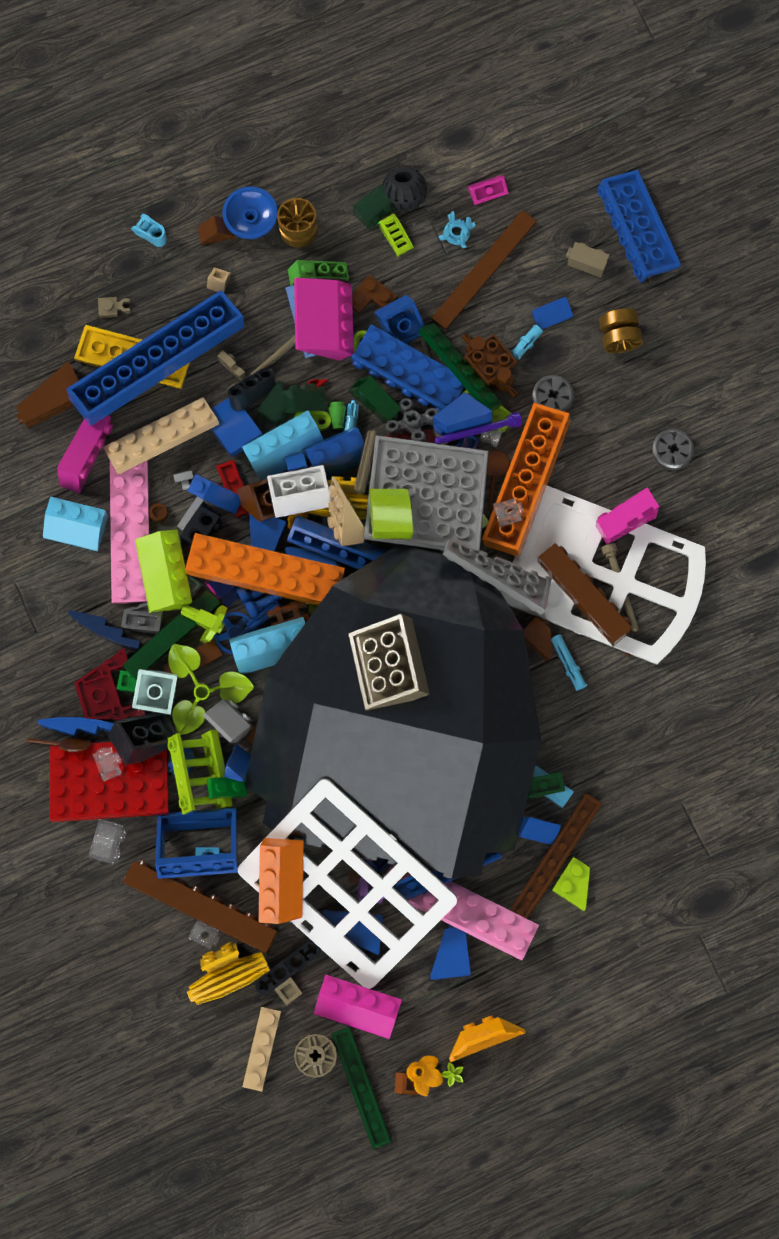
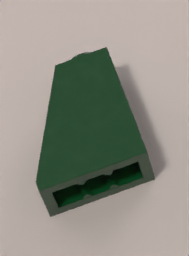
(375, 399)

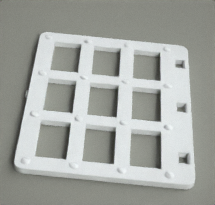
(325, 934)

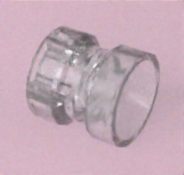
(494, 438)

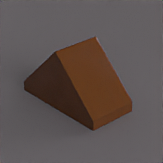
(214, 231)

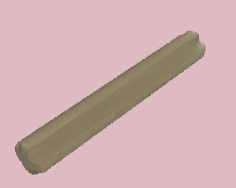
(365, 463)

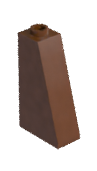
(48, 398)

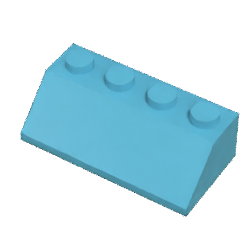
(269, 451)
(264, 646)

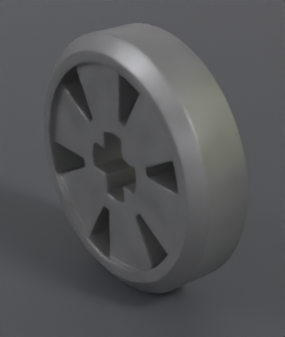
(556, 385)
(666, 440)

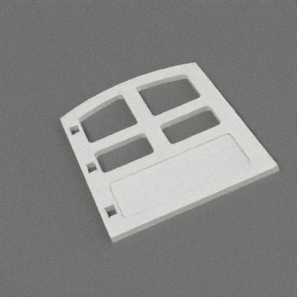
(577, 533)

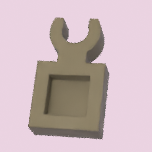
(109, 307)
(229, 363)

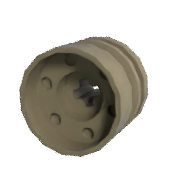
(324, 1047)

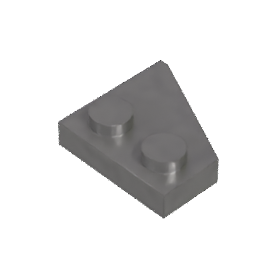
(140, 620)

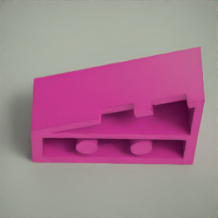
(627, 516)

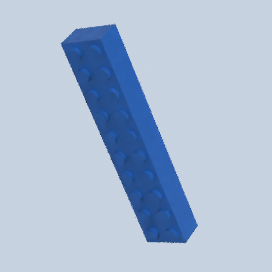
(155, 358)

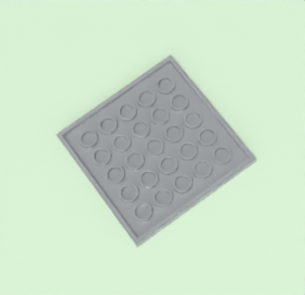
(442, 485)

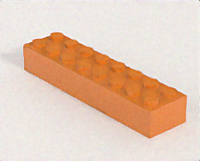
(528, 476)
(261, 569)

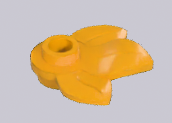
(428, 1074)

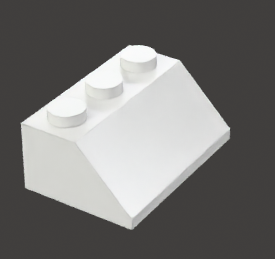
(299, 491)

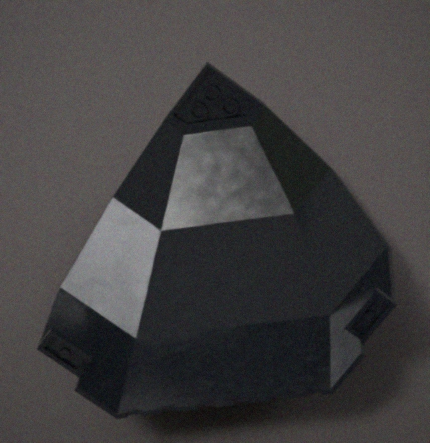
(432, 770)

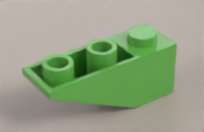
(318, 270)

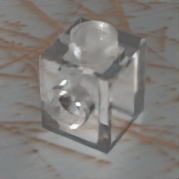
(107, 763)

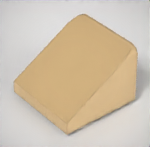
(218, 280)

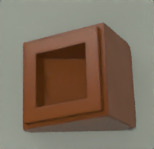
(404, 1085)

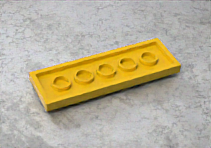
(102, 346)

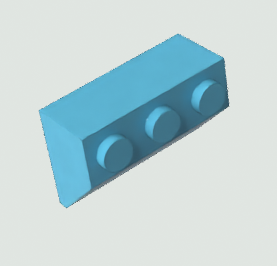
(74, 523)

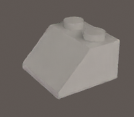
(229, 720)

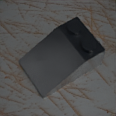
(141, 736)

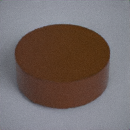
(158, 512)

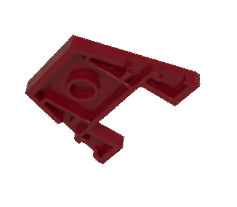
(99, 694)

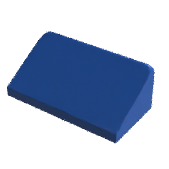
(552, 313)
(237, 764)
(538, 830)

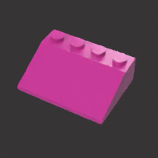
(324, 317)

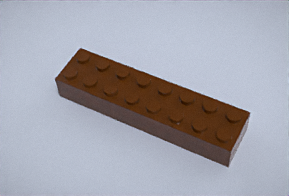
(204, 909)

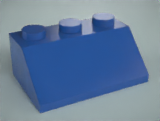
(337, 453)

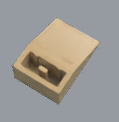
(343, 517)

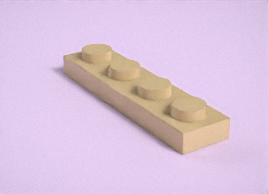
(261, 1049)

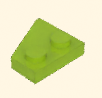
(574, 884)

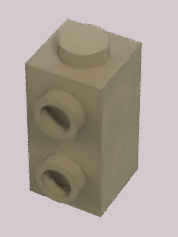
(587, 259)

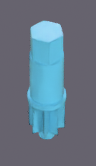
(351, 415)

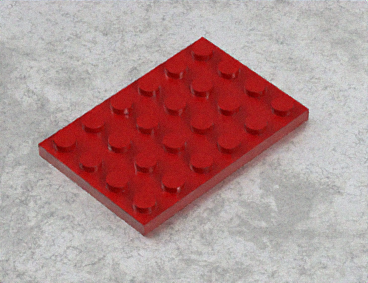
(81, 793)

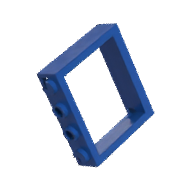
(199, 864)

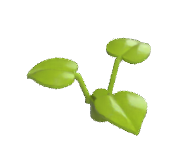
(188, 716)

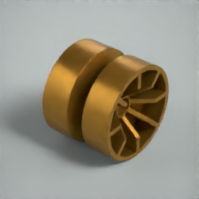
(297, 222)
(620, 330)

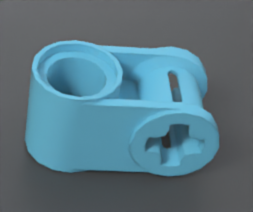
(148, 228)

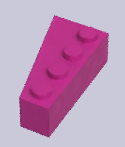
(82, 453)

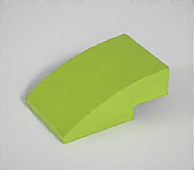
(390, 514)

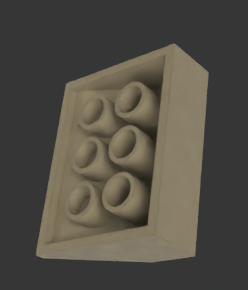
(388, 663)

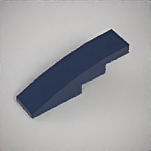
(99, 626)

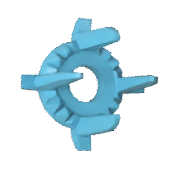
(465, 232)

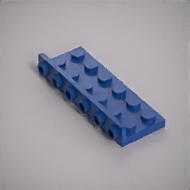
(638, 225)
(406, 369)

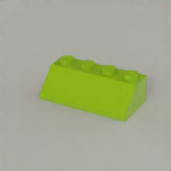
(163, 571)

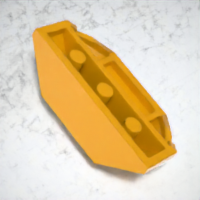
(484, 1035)

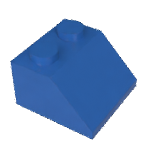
(400, 319)

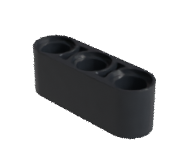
(251, 389)

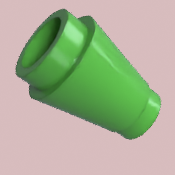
(337, 413)

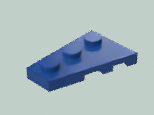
(359, 933)

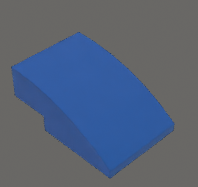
(234, 428)

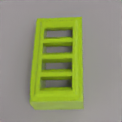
(392, 219)

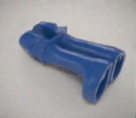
(253, 608)

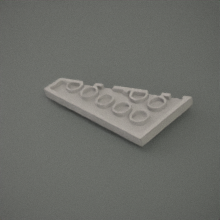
(503, 574)

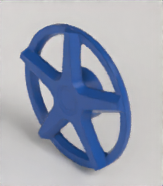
(232, 630)

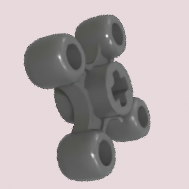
(412, 421)

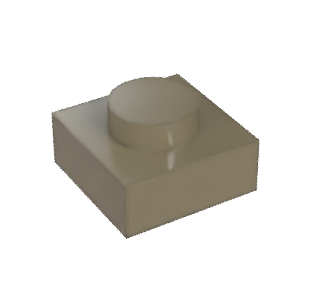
(288, 991)

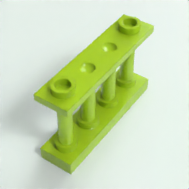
(213, 760)

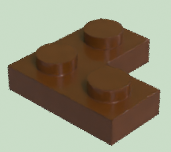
(370, 291)

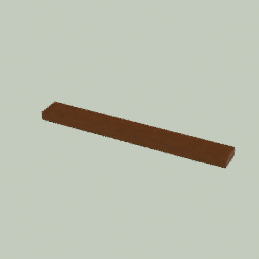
(483, 270)
(556, 856)

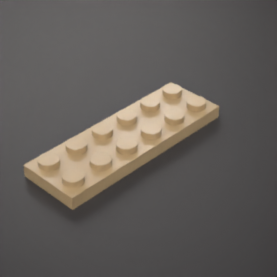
(160, 435)

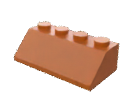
(281, 880)

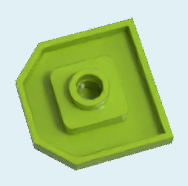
(210, 622)

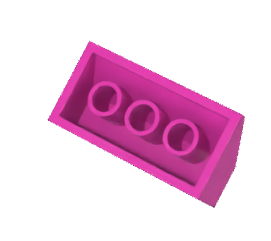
(357, 1006)

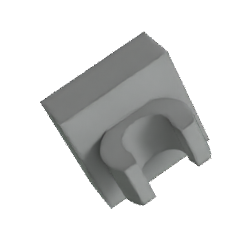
(184, 478)

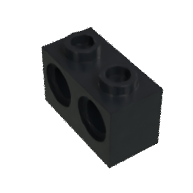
(196, 526)

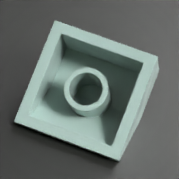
(154, 691)

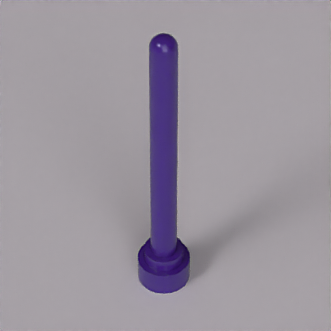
(513, 420)

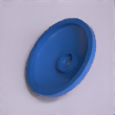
(247, 203)

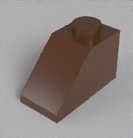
(538, 637)

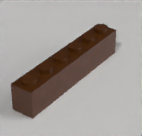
(584, 594)

